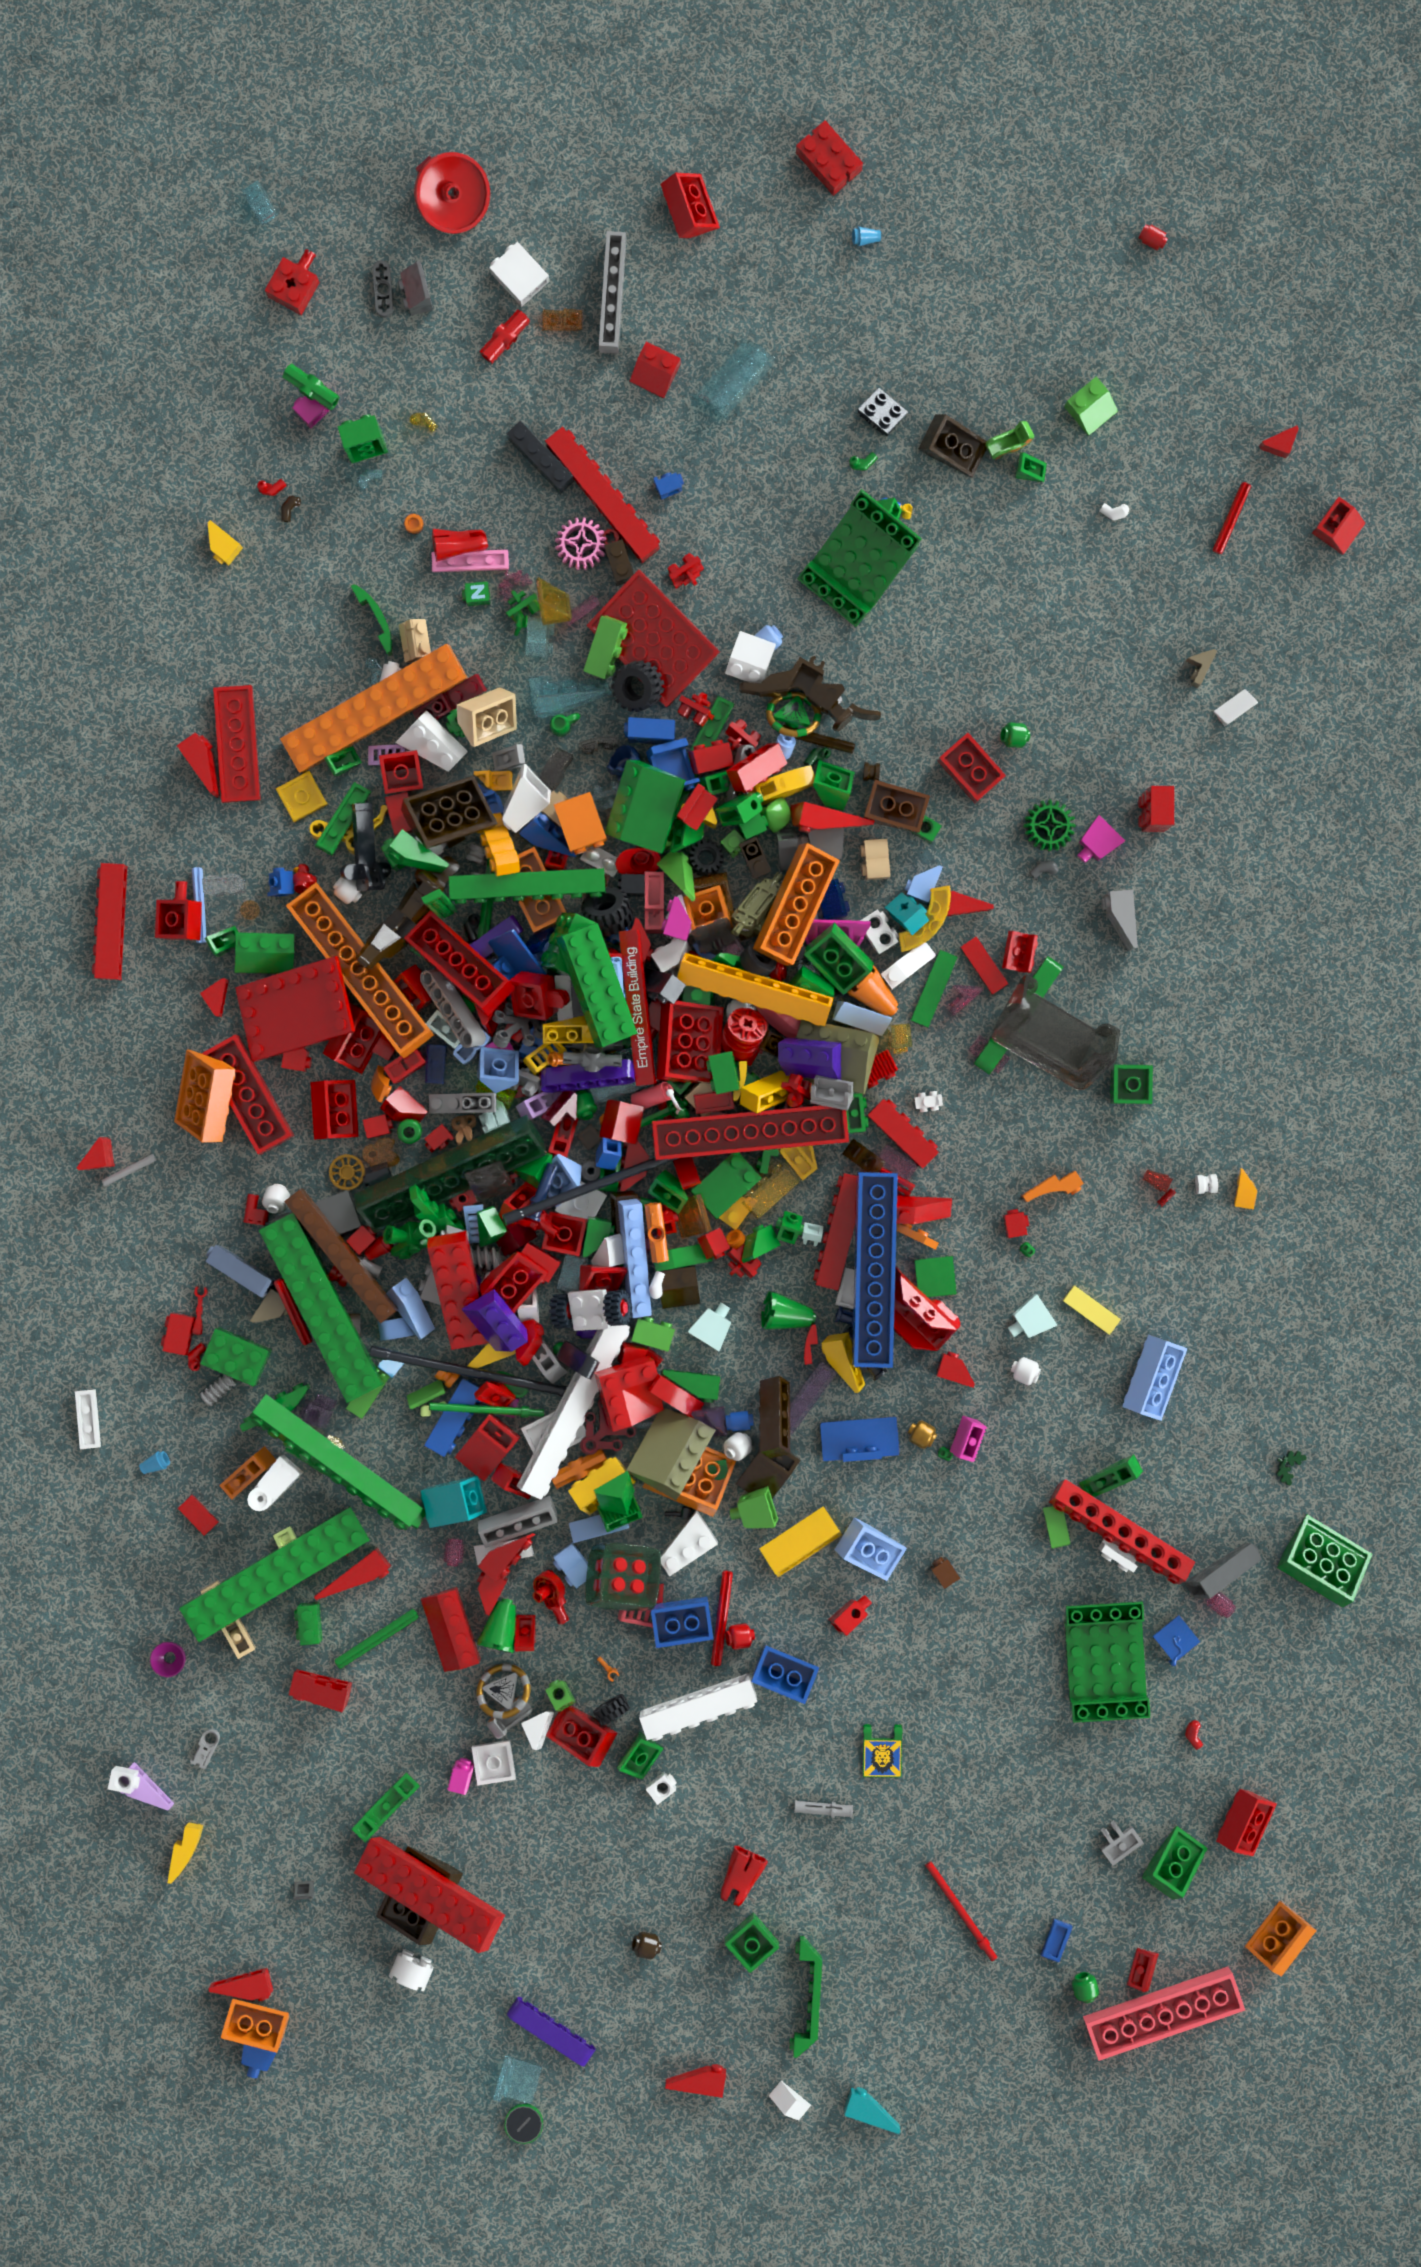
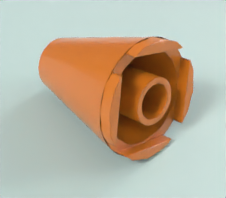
(875, 994)

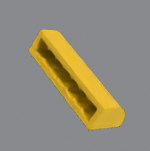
(800, 1541)

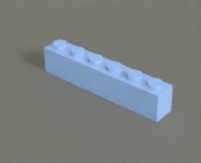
(635, 1256)

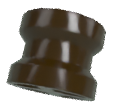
(871, 772)

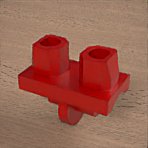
(687, 572)
(702, 713)
(739, 737)
(798, 1089)
(749, 1268)

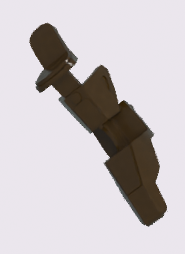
(809, 678)
(389, 936)

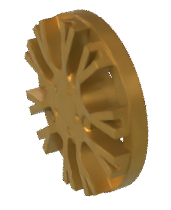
(346, 1172)

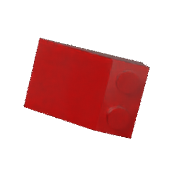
(200, 757)
(514, 1280)
(581, 1736)

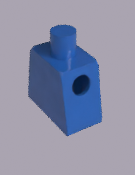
(256, 2059)

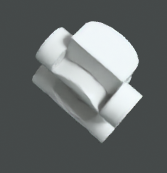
(933, 1100)

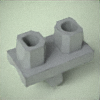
(529, 1082)

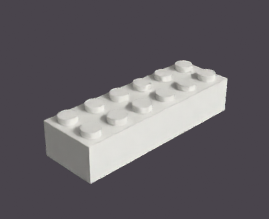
(698, 1707)

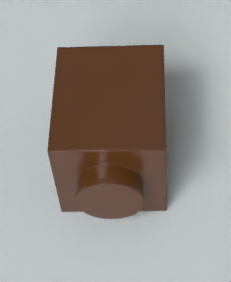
(944, 1572)

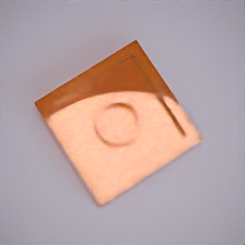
(693, 1217)

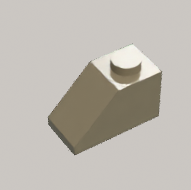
(270, 1308)

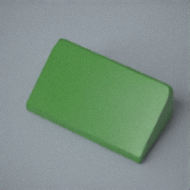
(426, 1394)

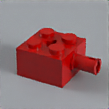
(292, 273)
(178, 917)

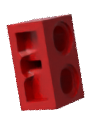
(403, 1067)

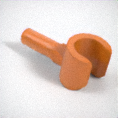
(609, 1670)

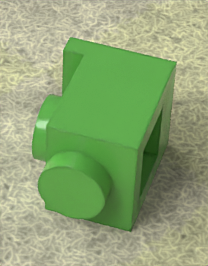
(731, 843)

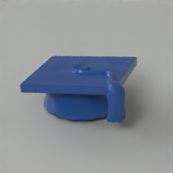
(1176, 1639)

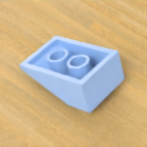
(870, 1549)

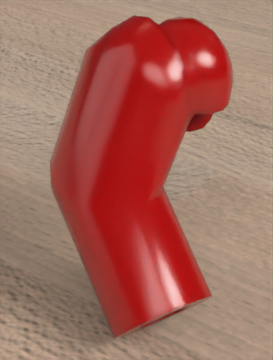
(194, 1357)
(1192, 1732)

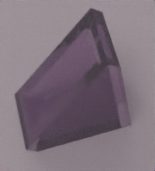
(714, 1418)

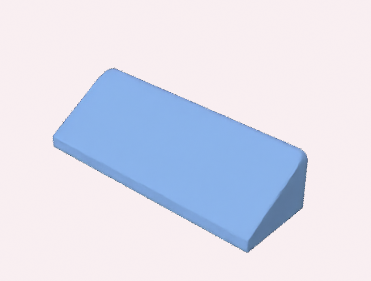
(861, 1018)
(590, 1528)

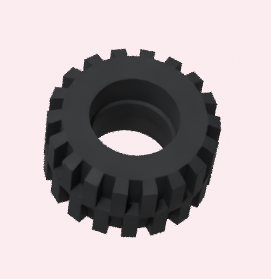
(624, 691)
(609, 911)

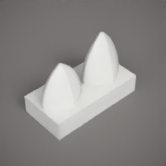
(600, 859)

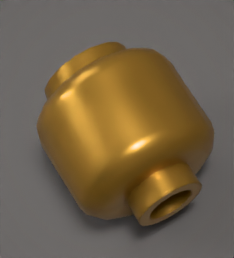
(922, 1434)

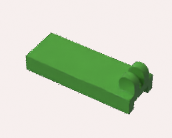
(362, 1404)

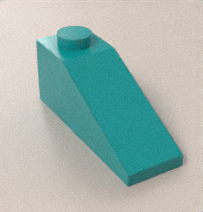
(866, 2109)

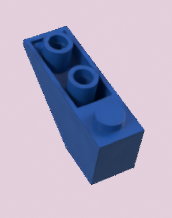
(545, 834)

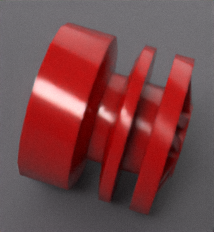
(743, 1033)

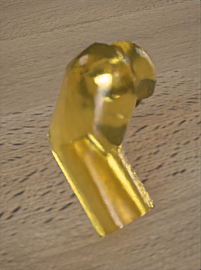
(423, 419)

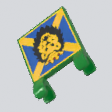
(882, 1755)

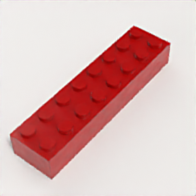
(429, 1894)

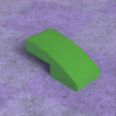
(1056, 1527)

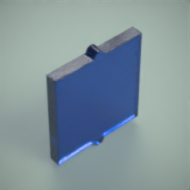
(538, 941)

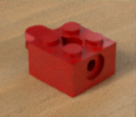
(536, 996)

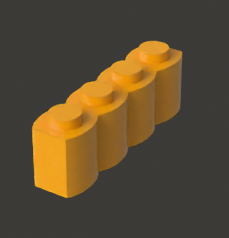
(500, 848)

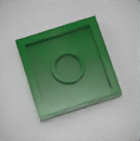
(935, 1276)

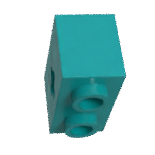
(907, 913)

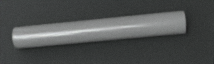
(128, 1170)

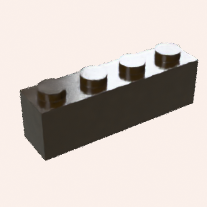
(774, 1417)

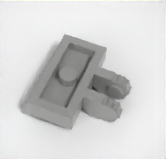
(1121, 1845)

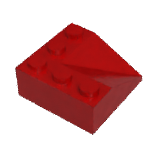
(626, 1392)

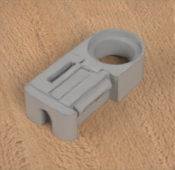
(205, 1750)

